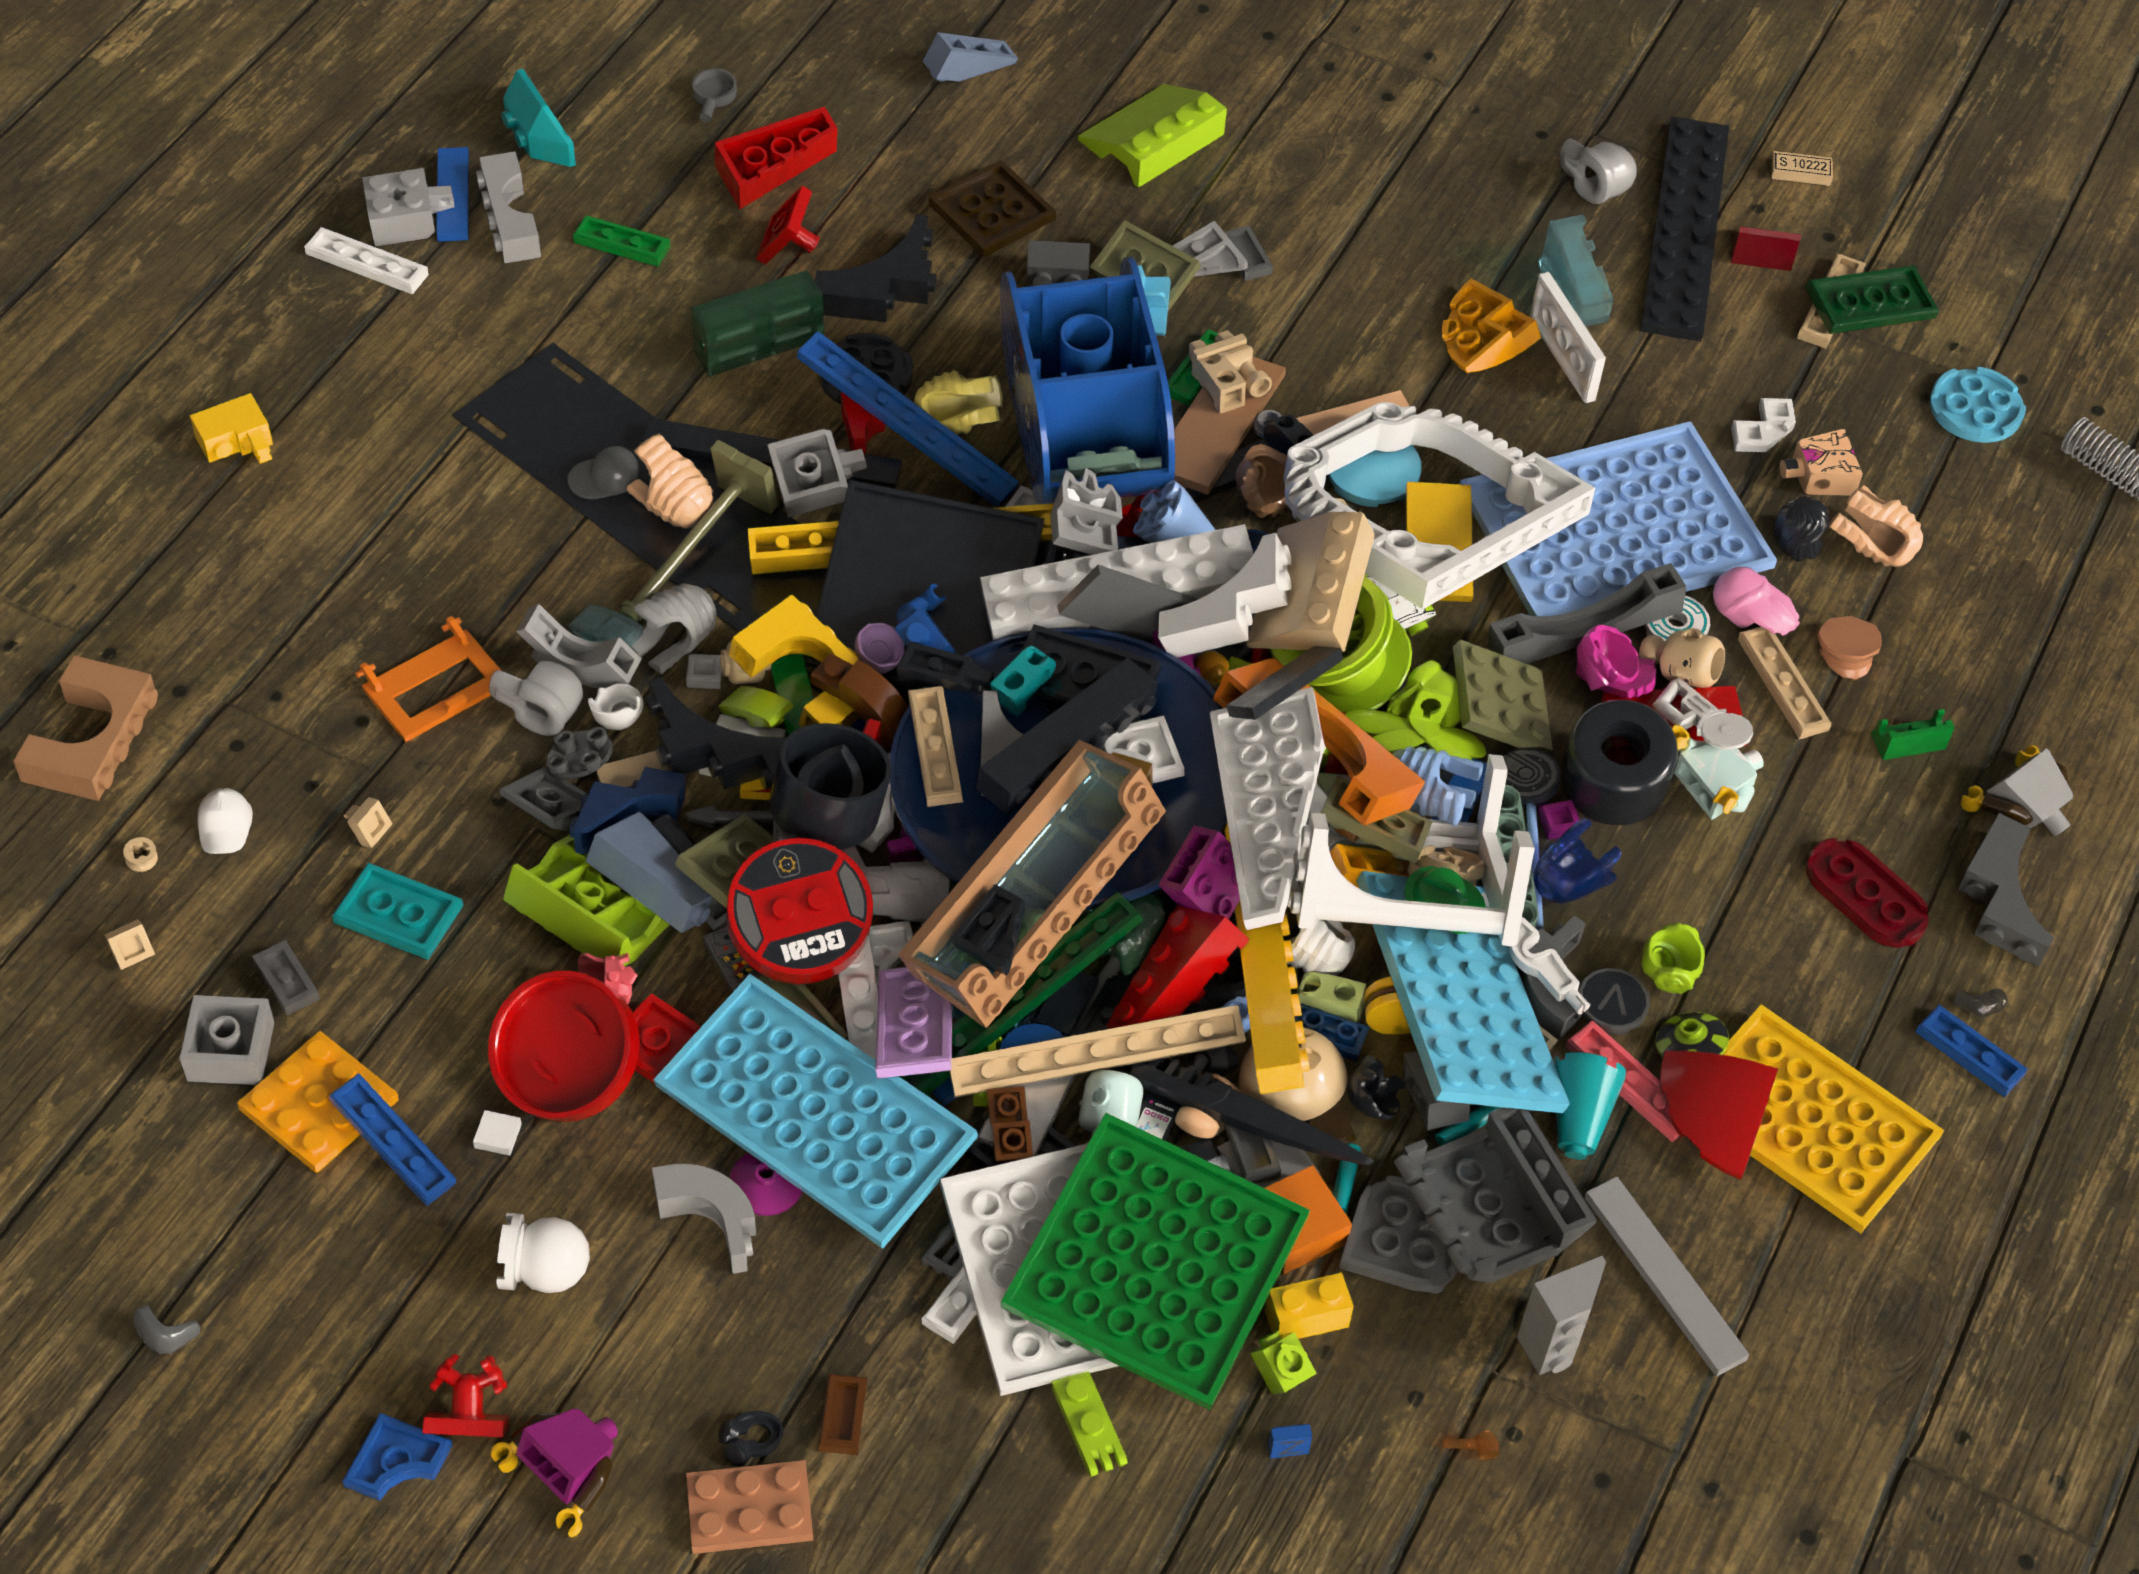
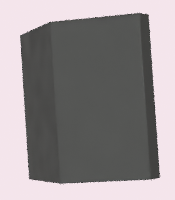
(546, 798)

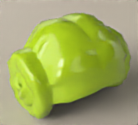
(1673, 957)

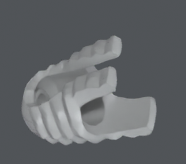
(677, 604)

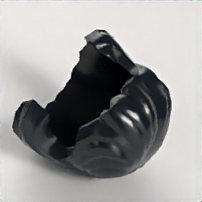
(1800, 527)

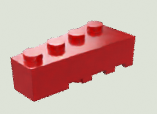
(773, 154)
(1178, 966)

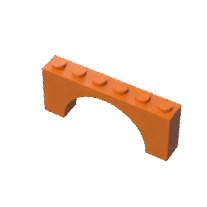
(1378, 780)

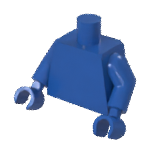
(918, 626)

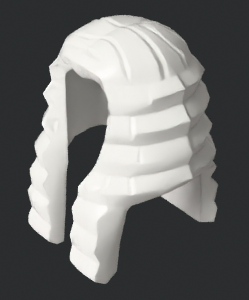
(1323, 948)

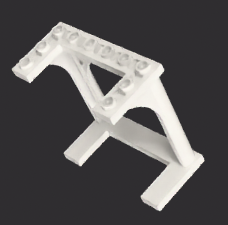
(1325, 894)

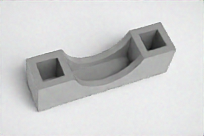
(515, 231)

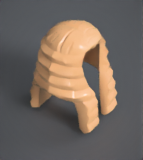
(676, 486)
(1887, 527)

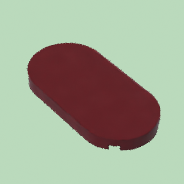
(1867, 892)

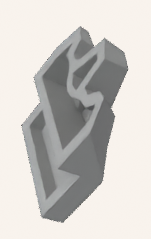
(1086, 515)

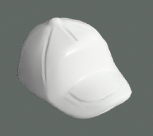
(223, 821)

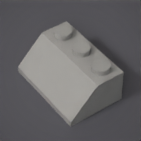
(1558, 1315)

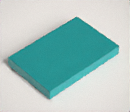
(397, 911)

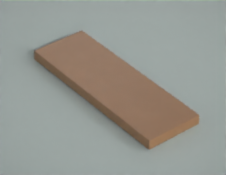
(1210, 439)

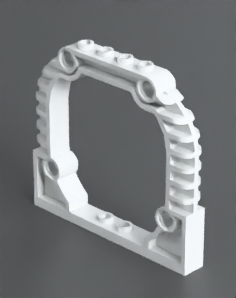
(1421, 569)

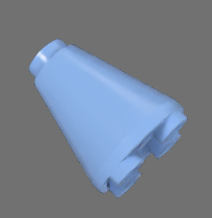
(1170, 515)

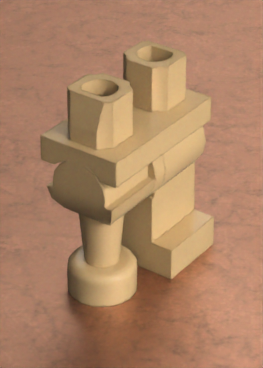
(1221, 367)

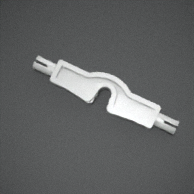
(1545, 966)

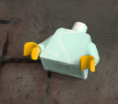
(1715, 776)

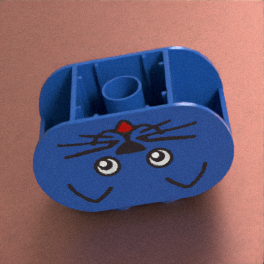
(1087, 378)

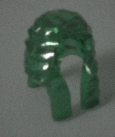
(1137, 943)

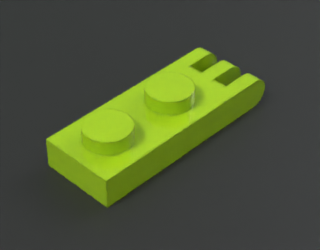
(1088, 1422)

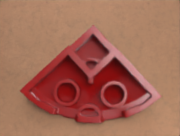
(1717, 1104)

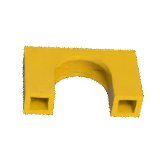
(794, 630)

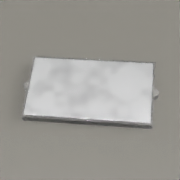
(1042, 1105)

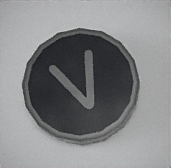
(1615, 1000)

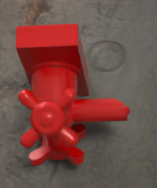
(467, 1401)

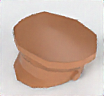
(1849, 645)

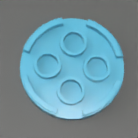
(1977, 404)
(1377, 477)

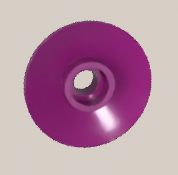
(765, 1195)

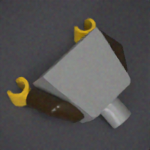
(2028, 793)

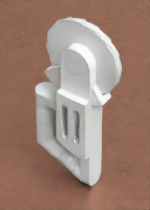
(1714, 725)

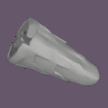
(907, 890)

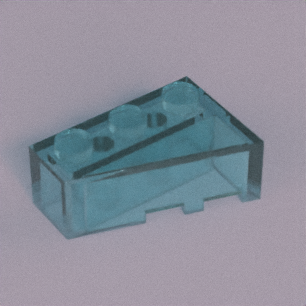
(1571, 265)

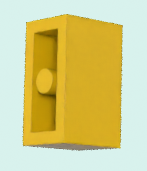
(1310, 1306)

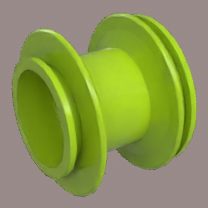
(1377, 663)

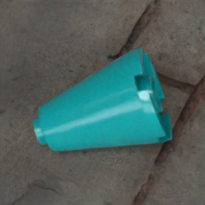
(1592, 1095)

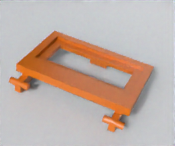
(423, 667)

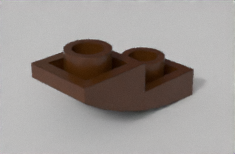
(1009, 1123)

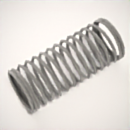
(2070, 446)

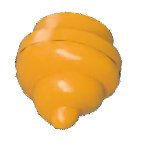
(1212, 666)

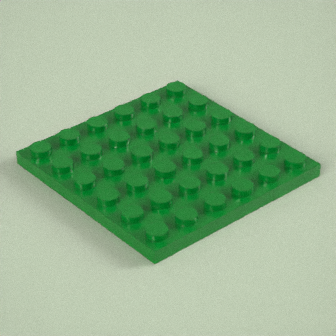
(1156, 1260)

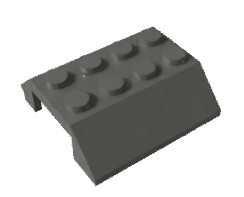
(1497, 1196)

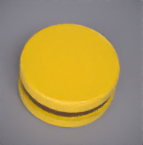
(1384, 1008)

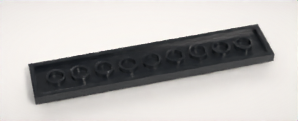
(1685, 229)

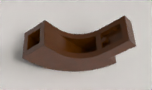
(864, 691)

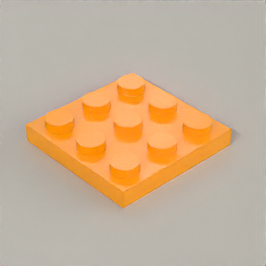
(296, 1106)

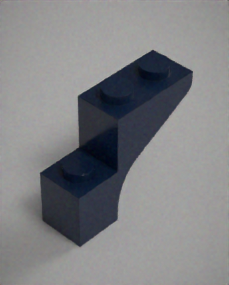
(653, 795)

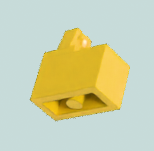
(233, 429)

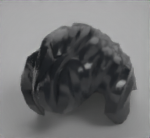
(1372, 1091)

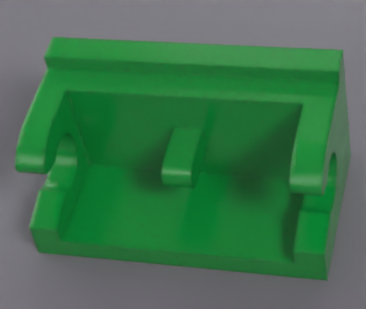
(1912, 737)

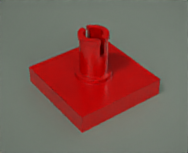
(786, 227)

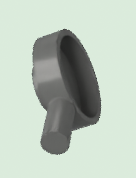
(712, 90)

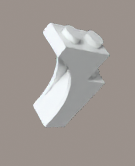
(1227, 612)

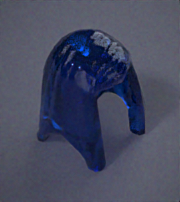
(1570, 870)

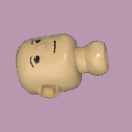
(1687, 656)

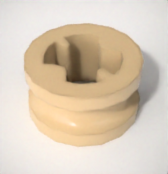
(137, 846)

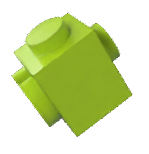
(1282, 1361)

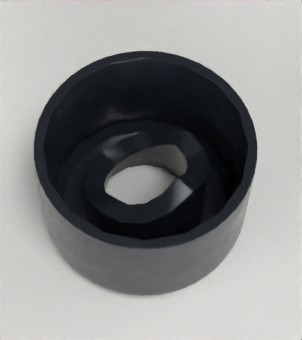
(830, 785)
(1611, 790)

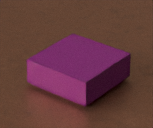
(1557, 818)

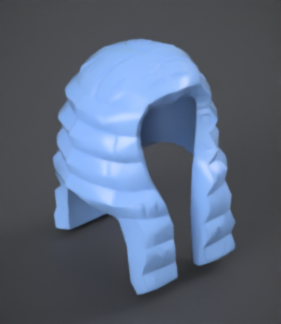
(1436, 796)

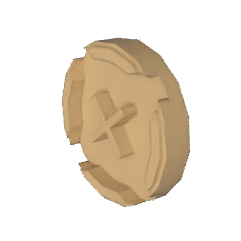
(1464, 863)

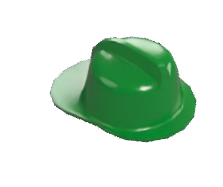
(1442, 887)

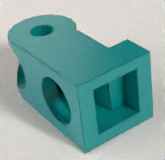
(1022, 679)

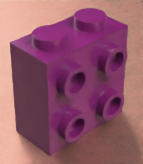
(1203, 874)

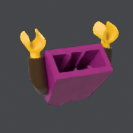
(566, 1455)

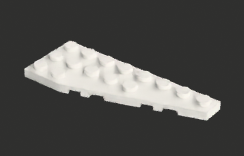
(1267, 791)

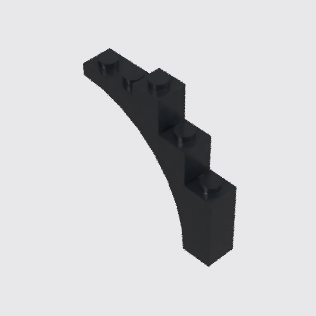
(695, 743)

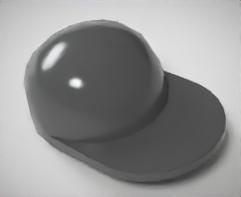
(605, 475)

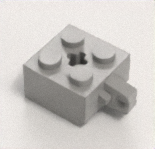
(403, 206)
(828, 468)

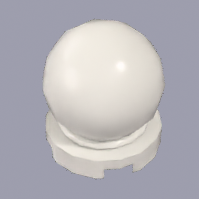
(544, 1255)

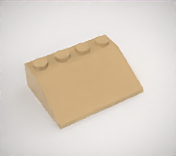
(1326, 582)

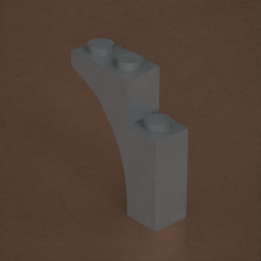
(1995, 881)

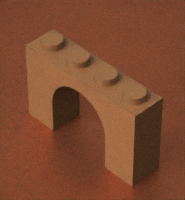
(90, 766)

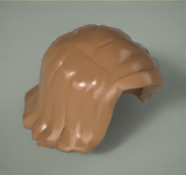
(1261, 481)

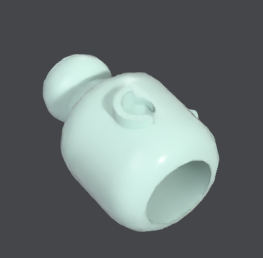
(1111, 1094)

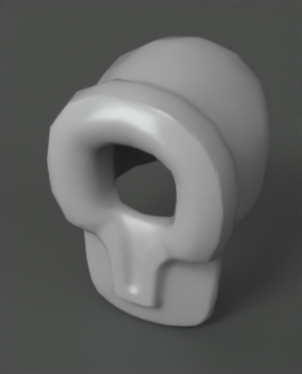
(1612, 164)
(543, 699)

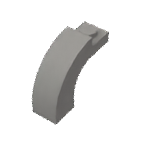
(592, 662)
(708, 1193)

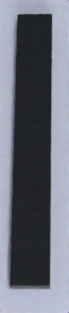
(697, 441)

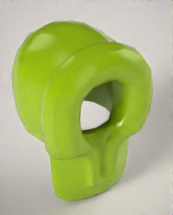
(1430, 676)

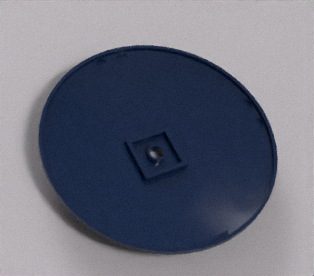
(959, 833)

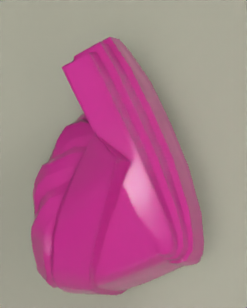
(1612, 664)

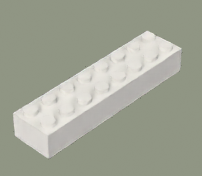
(1183, 564)

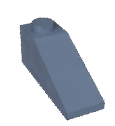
(964, 57)

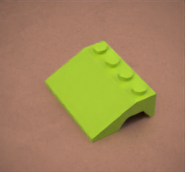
(1158, 130)
(582, 905)

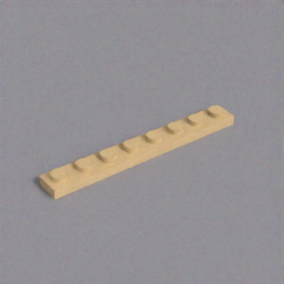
(1097, 1050)

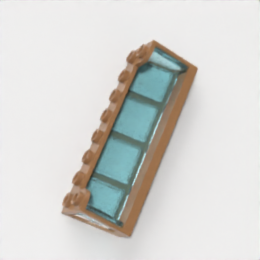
(1053, 858)

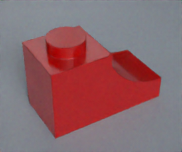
(858, 423)

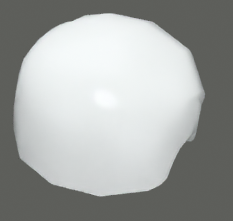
(617, 706)

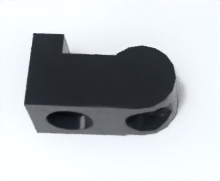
(1285, 433)

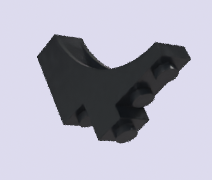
(873, 288)

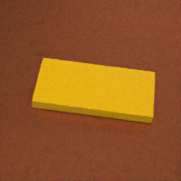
(1443, 517)

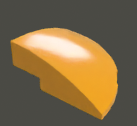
(1485, 328)

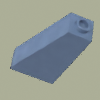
(643, 866)

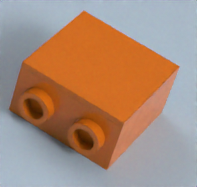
(1327, 1223)

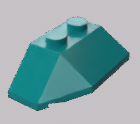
(535, 123)

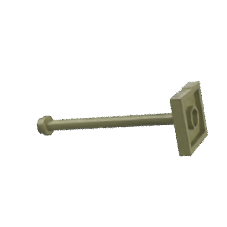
(739, 478)

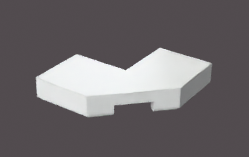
(1759, 436)

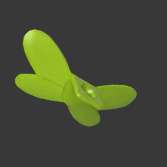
(1399, 733)

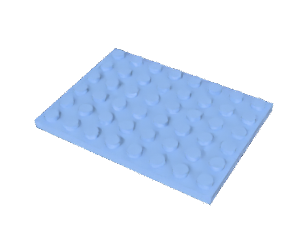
(1651, 506)

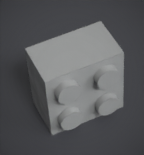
(227, 1040)

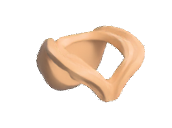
(1199, 1123)

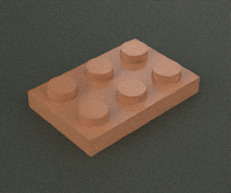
(749, 1506)

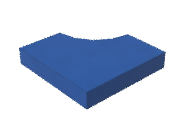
(395, 1454)

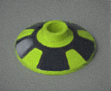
(1692, 1033)

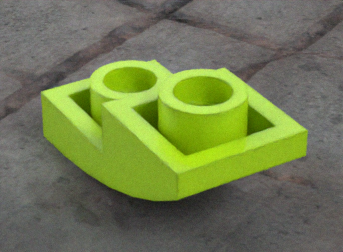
(756, 705)

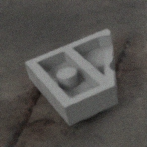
(1213, 251)

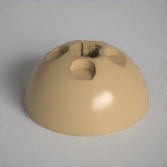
(1323, 1082)

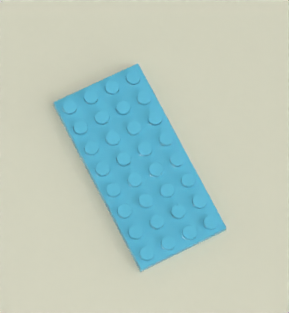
(1467, 1013)
(816, 1110)

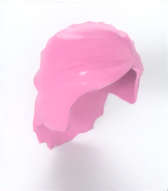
(1751, 599)

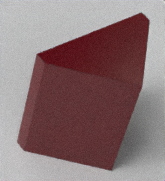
(1764, 248)

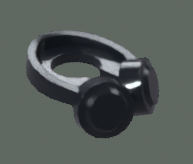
(740, 1451)

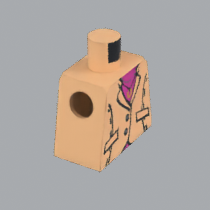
(1824, 465)

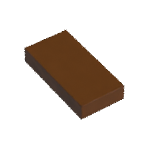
(843, 1414)

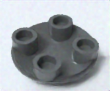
(579, 753)

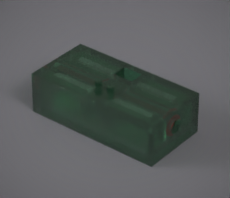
(757, 322)

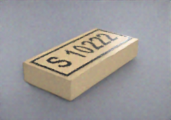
(1801, 168)

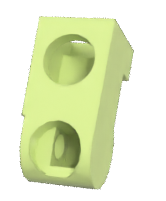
(1333, 995)

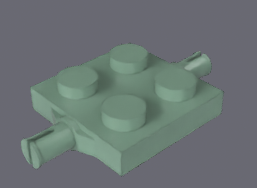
(1117, 461)

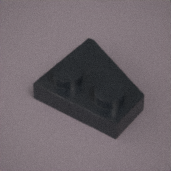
(992, 929)

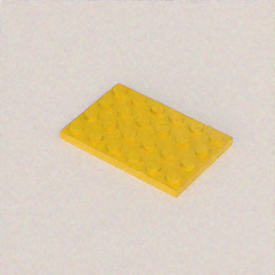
(1830, 1124)

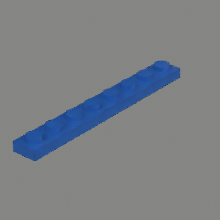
(907, 419)

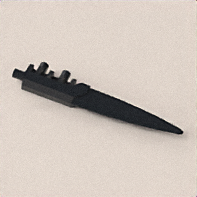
(1236, 1109)

